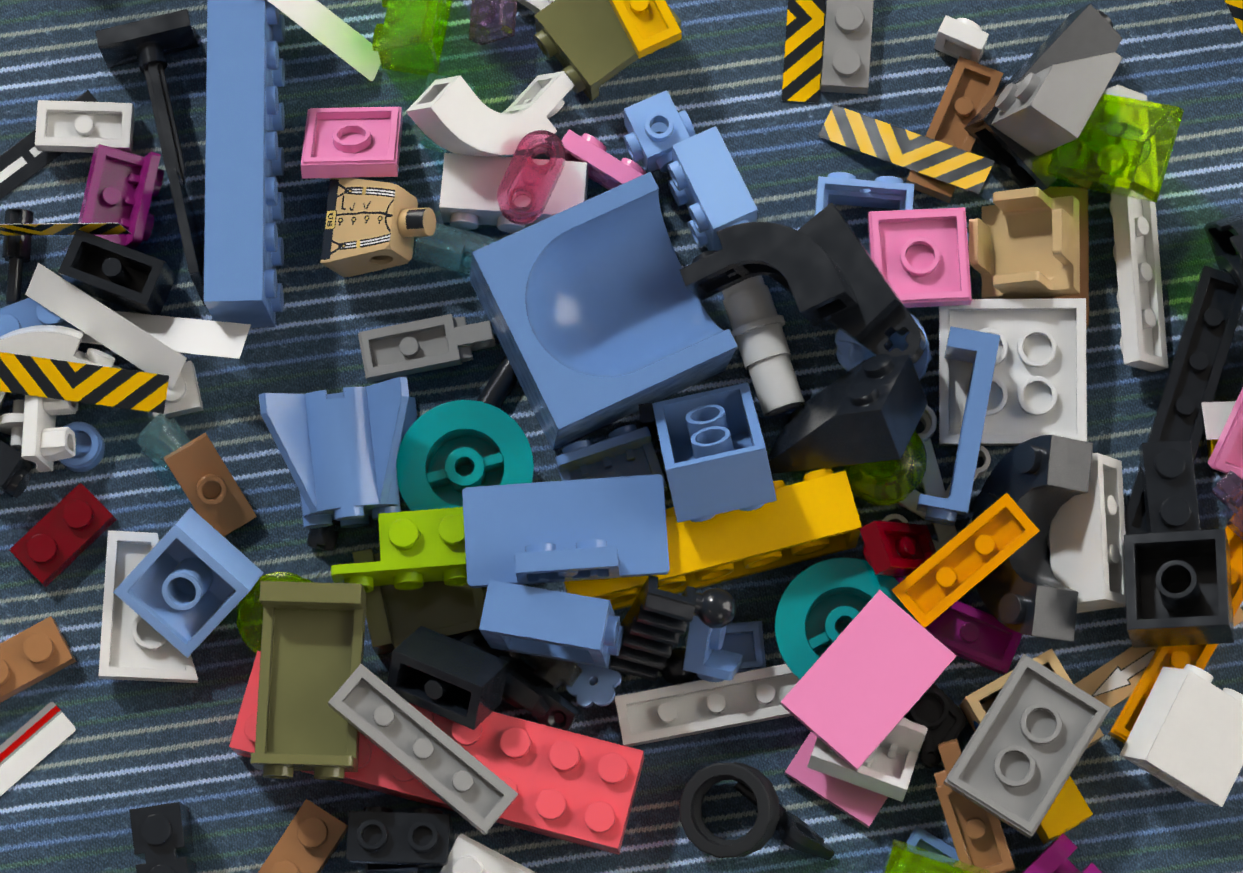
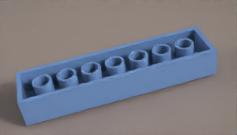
(243, 162)

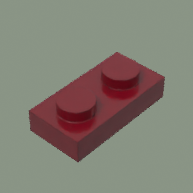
(63, 534)
(896, 547)

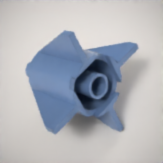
(342, 448)

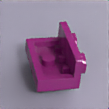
(121, 193)

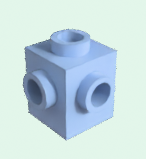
(653, 129)

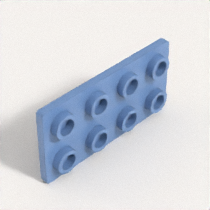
(565, 530)

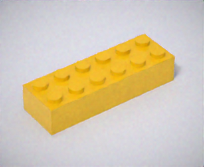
(802, 524)

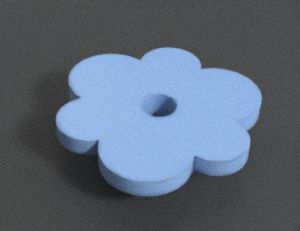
(589, 693)

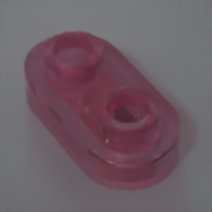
(530, 179)

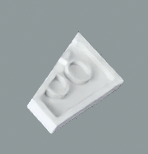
(128, 643)

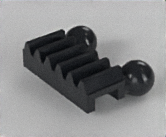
(655, 627)

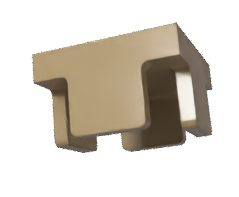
(1027, 245)

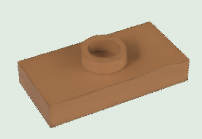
(210, 485)

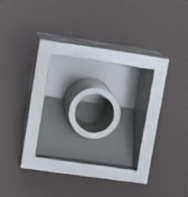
(1054, 103)

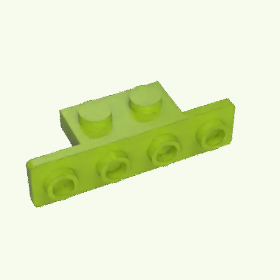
(413, 551)

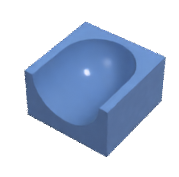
(597, 312)

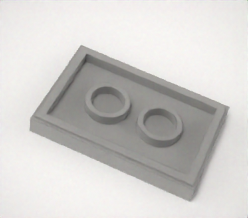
(1027, 746)

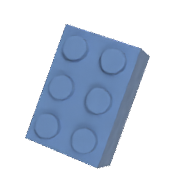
(714, 453)

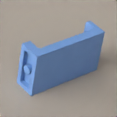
(980, 350)

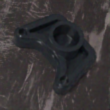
(942, 719)

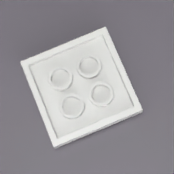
(1036, 374)

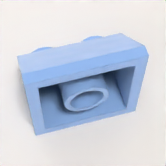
(188, 582)

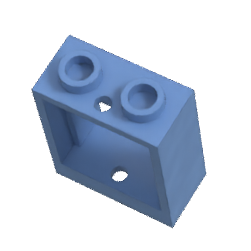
(550, 624)

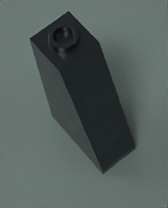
(1080, 36)

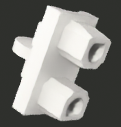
(35, 430)

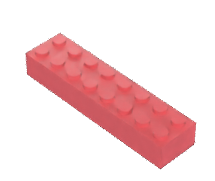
(563, 780)

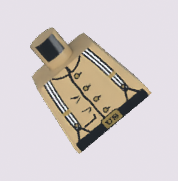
(371, 226)

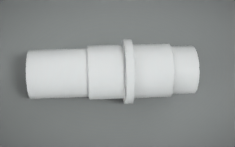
(763, 345)

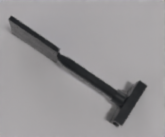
(148, 44)

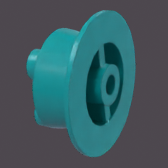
(457, 449)
(822, 605)

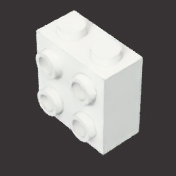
(1190, 735)

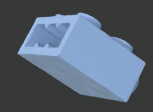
(709, 186)

